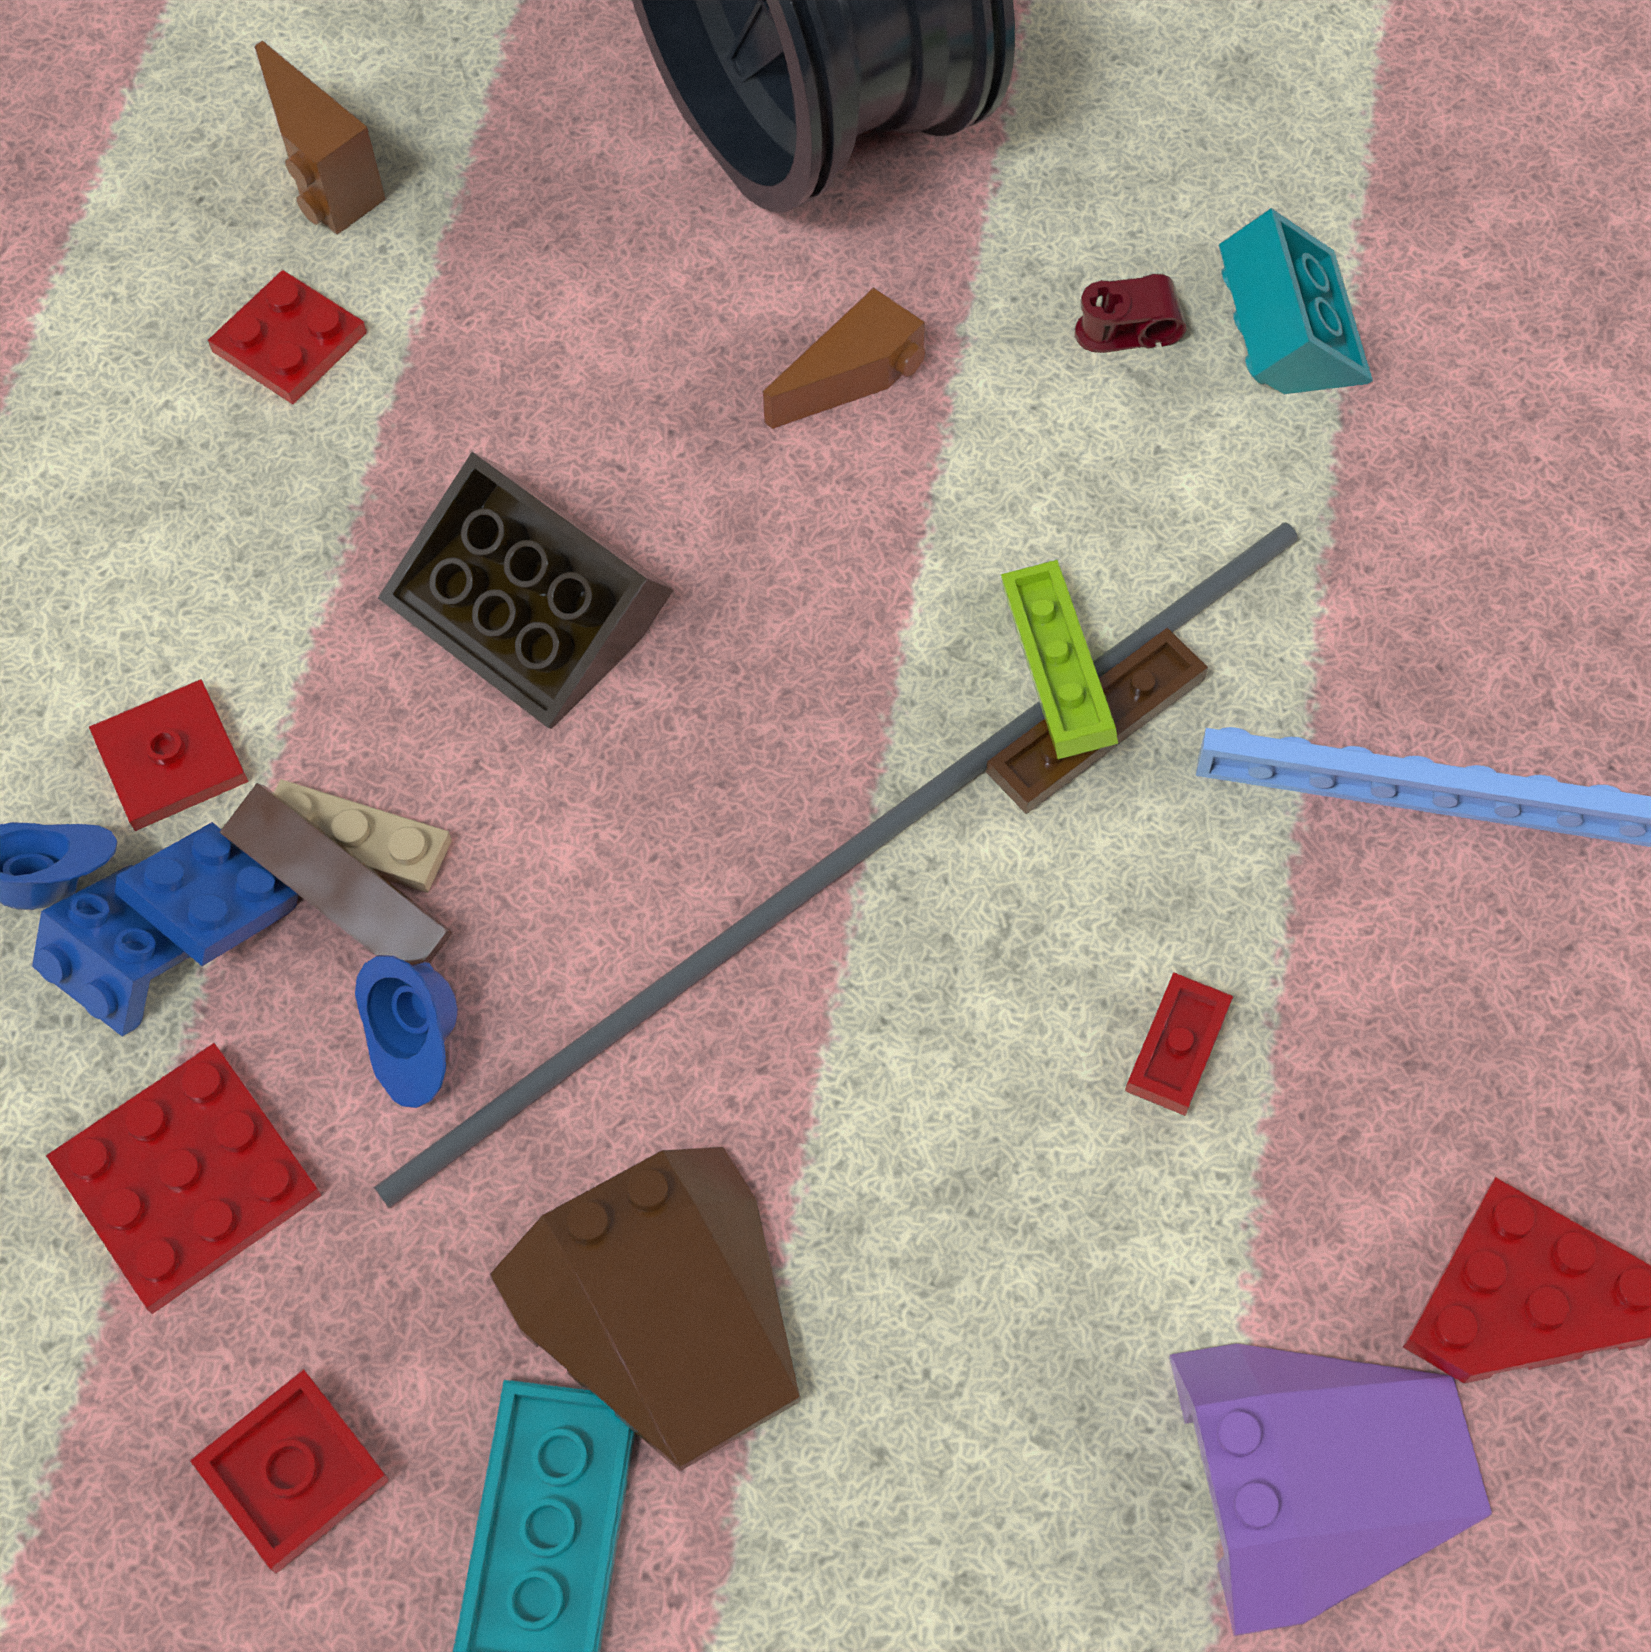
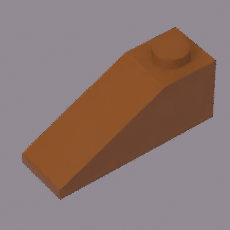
(850, 361)

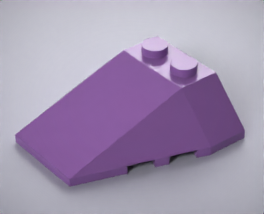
(1323, 1474)

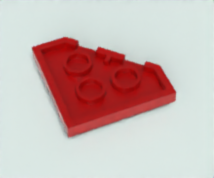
(1530, 1293)

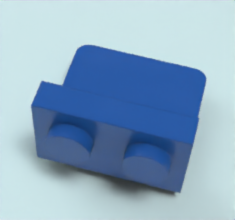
(103, 953)

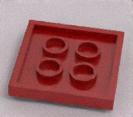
(183, 1177)

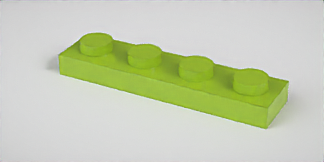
(1059, 660)

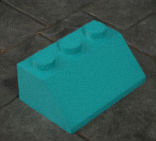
(1292, 308)

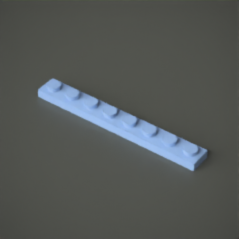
(1425, 786)

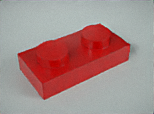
(1178, 1044)

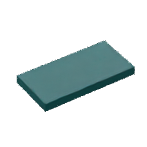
(546, 1523)

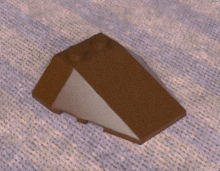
(660, 1301)

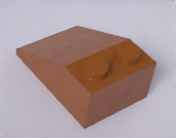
(324, 145)

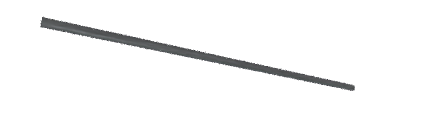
(800, 890)

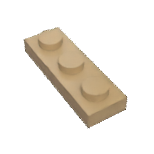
(386, 842)

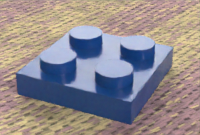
(205, 894)

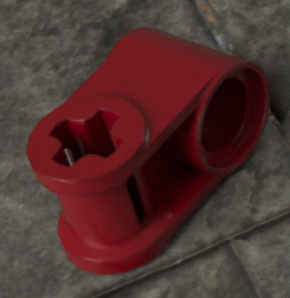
(1135, 311)

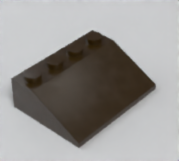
(522, 591)

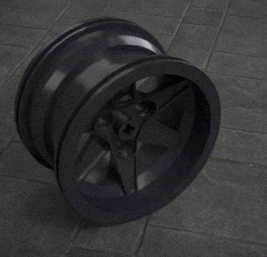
(795, 81)

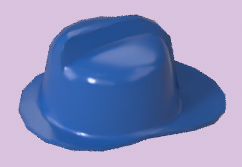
(45, 861)
(405, 1024)

